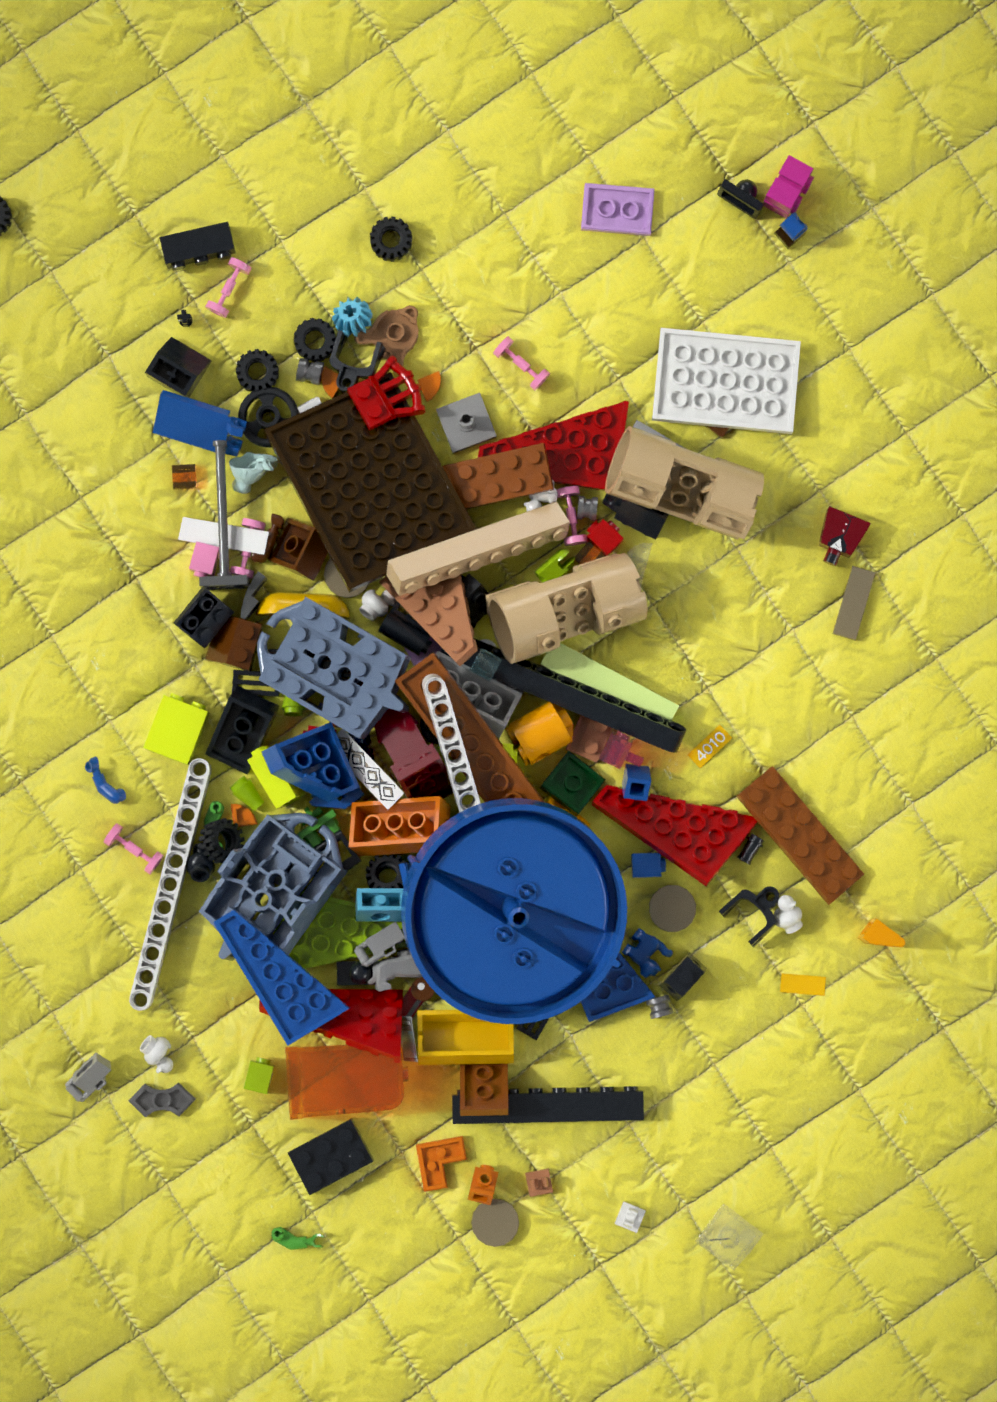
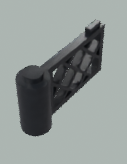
(406, 631)

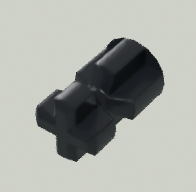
(185, 319)

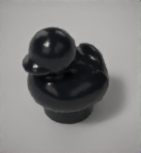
(198, 865)

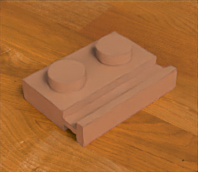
(589, 739)

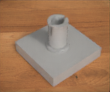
(466, 423)

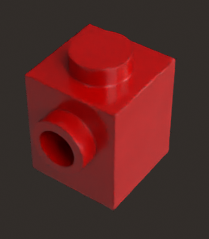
(604, 536)

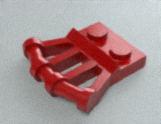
(373, 403)

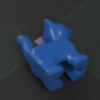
(645, 949)

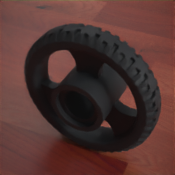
(267, 397)

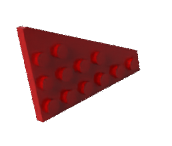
(576, 447)
(684, 833)
(370, 1023)

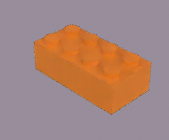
(395, 830)

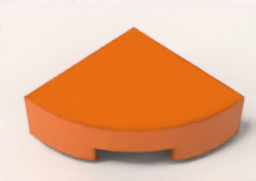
(329, 382)
(430, 385)
(242, 816)

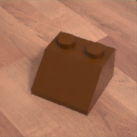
(299, 549)
(235, 644)

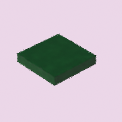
(572, 783)

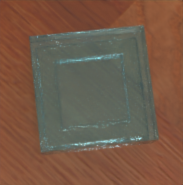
(485, 664)

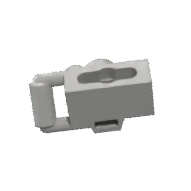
(379, 943)
(88, 1077)

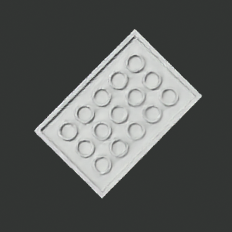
(726, 381)

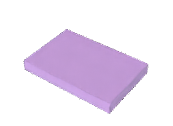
(617, 209)

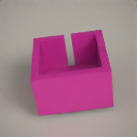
(786, 189)

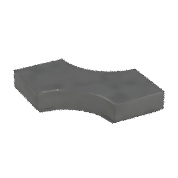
(174, 1099)

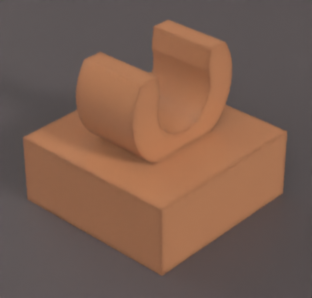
(539, 1182)

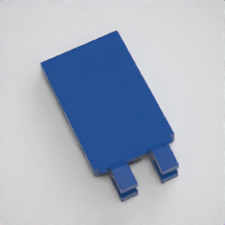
(197, 423)

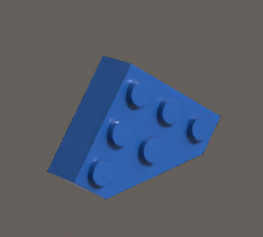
(313, 763)

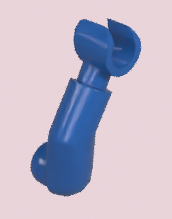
(106, 790)

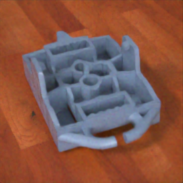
(325, 635)
(270, 853)

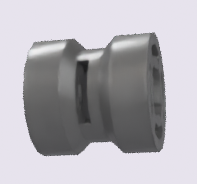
(309, 371)

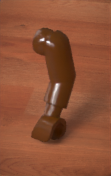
(277, 523)

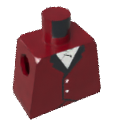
(841, 534)

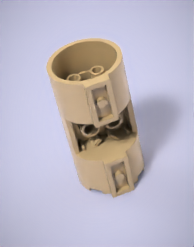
(684, 483)
(540, 615)

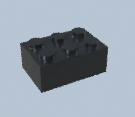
(330, 1156)

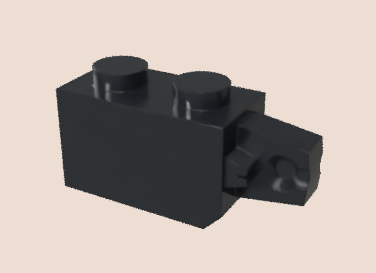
(638, 517)

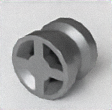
(587, 508)
(659, 1006)

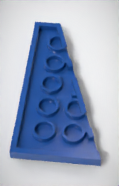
(284, 987)
(616, 992)

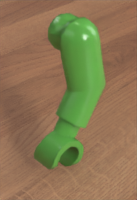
(214, 813)
(292, 1242)

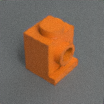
(481, 1191)

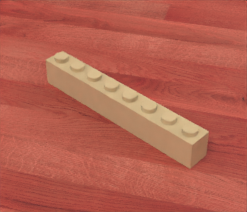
(477, 548)

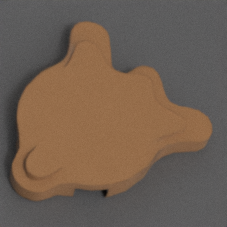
(396, 332)

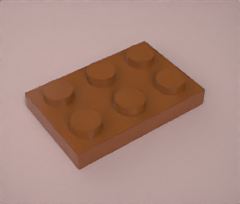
(483, 1089)

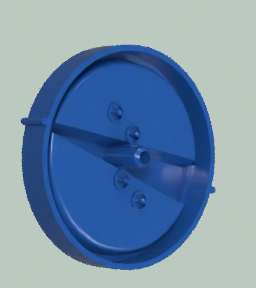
(514, 911)

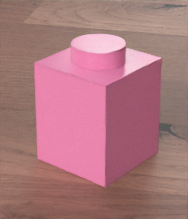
(204, 560)

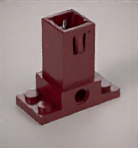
(415, 764)

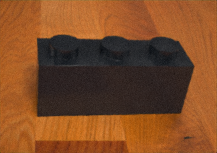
(197, 246)

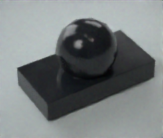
(742, 196)
(353, 973)

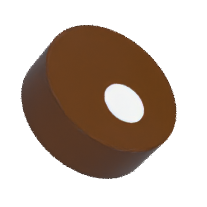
(421, 989)

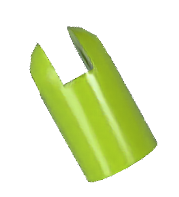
(552, 567)

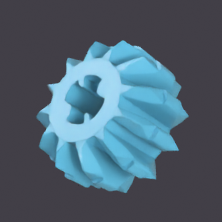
(352, 316)

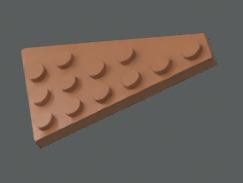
(442, 613)

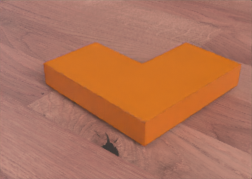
(433, 1157)

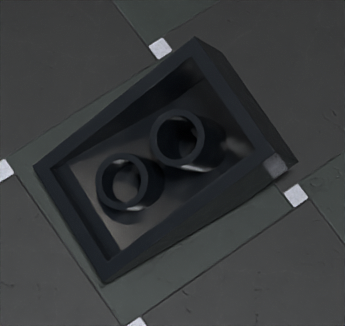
(241, 728)

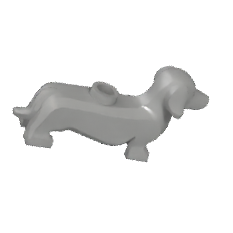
(393, 967)

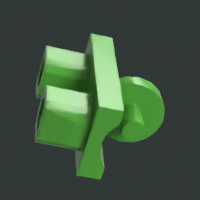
(329, 819)

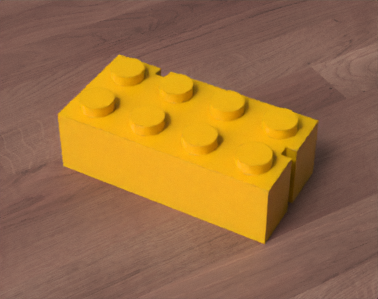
(458, 1038)

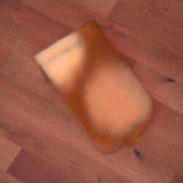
(341, 1081)

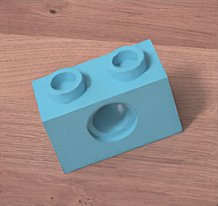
(378, 904)

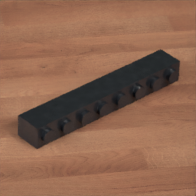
(562, 1106)

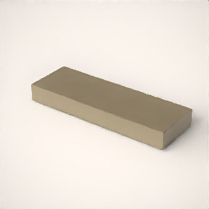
(853, 603)

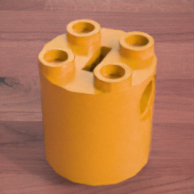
(541, 732)

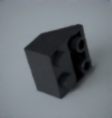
(178, 367)
(203, 617)

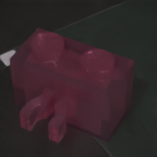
(617, 751)

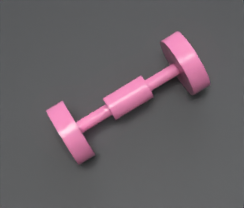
(239, 266)
(521, 363)
(571, 515)
(252, 524)
(133, 848)

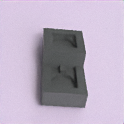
(250, 603)

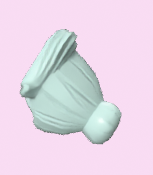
(250, 469)

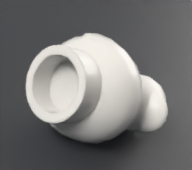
(545, 497)
(374, 605)
(788, 915)
(154, 1052)

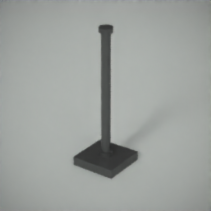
(224, 579)

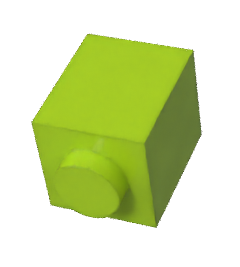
(259, 1075)

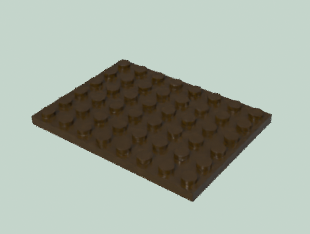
(367, 488)

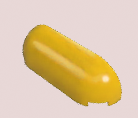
(280, 600)

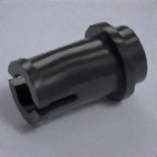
(750, 849)

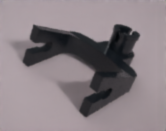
(350, 374)
(760, 902)

